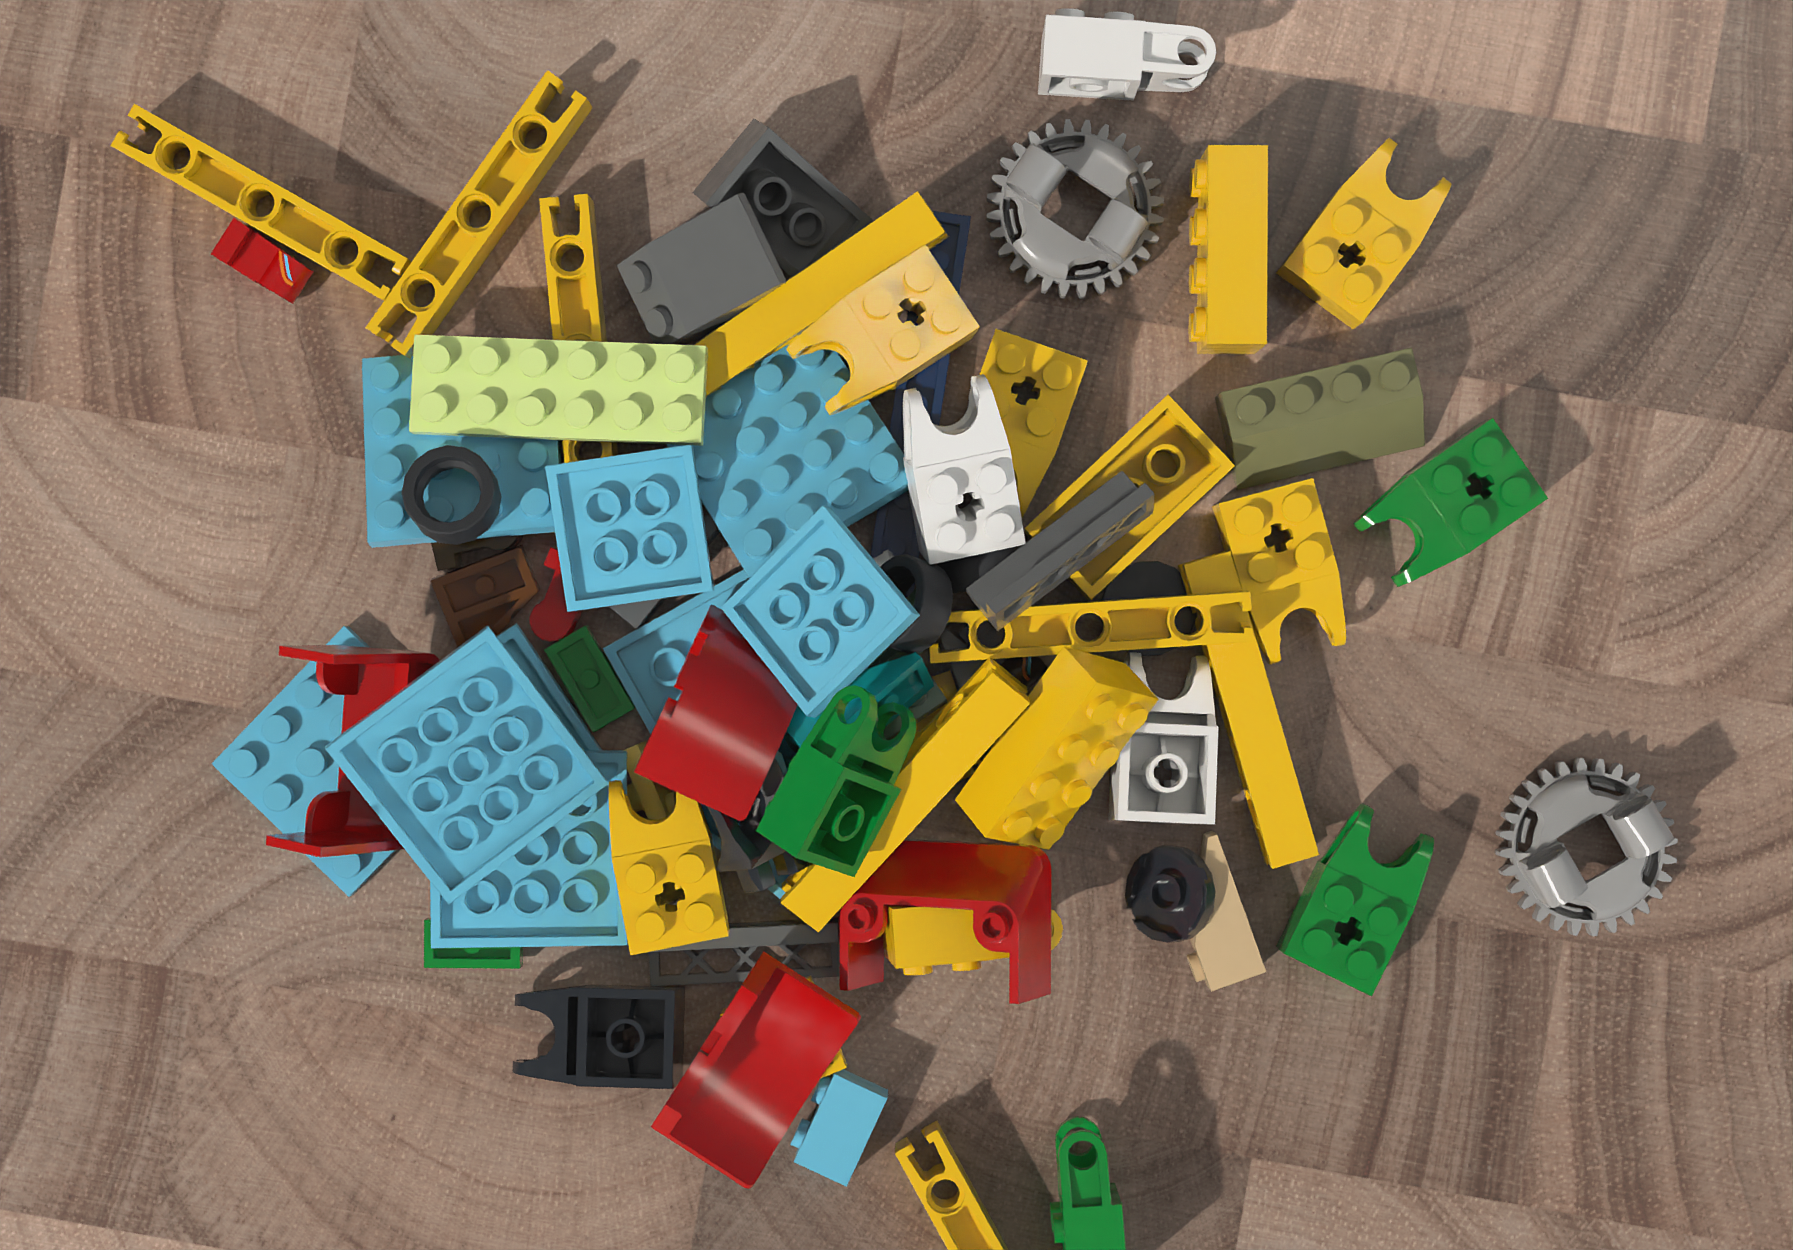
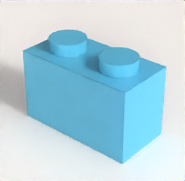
(839, 1126)

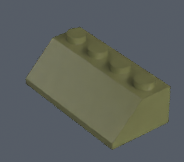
(1323, 418)

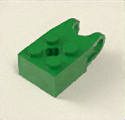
(1441, 512)
(840, 784)
(1356, 886)
(1088, 1204)

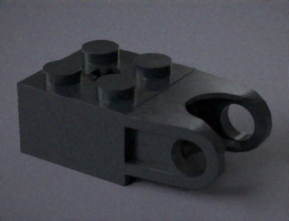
(590, 1036)

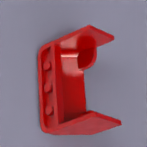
(367, 677)
(998, 881)

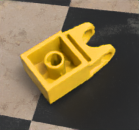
(1371, 224)
(874, 340)
(1038, 426)
(1286, 580)
(662, 852)
(940, 936)

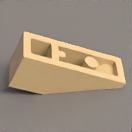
(1226, 946)

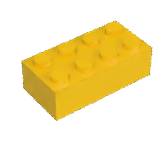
(1231, 249)
(1173, 461)
(1056, 749)

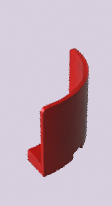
(723, 726)
(756, 1071)

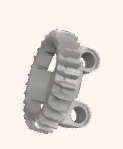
(1048, 248)
(1549, 872)

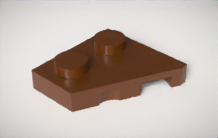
(485, 593)

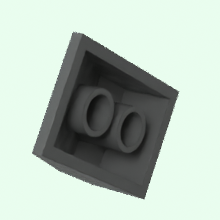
(790, 198)
(701, 273)

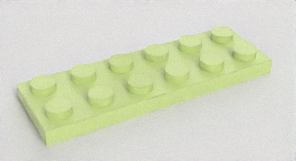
(558, 389)

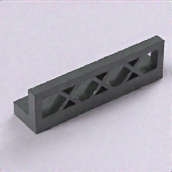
(1061, 549)
(753, 934)

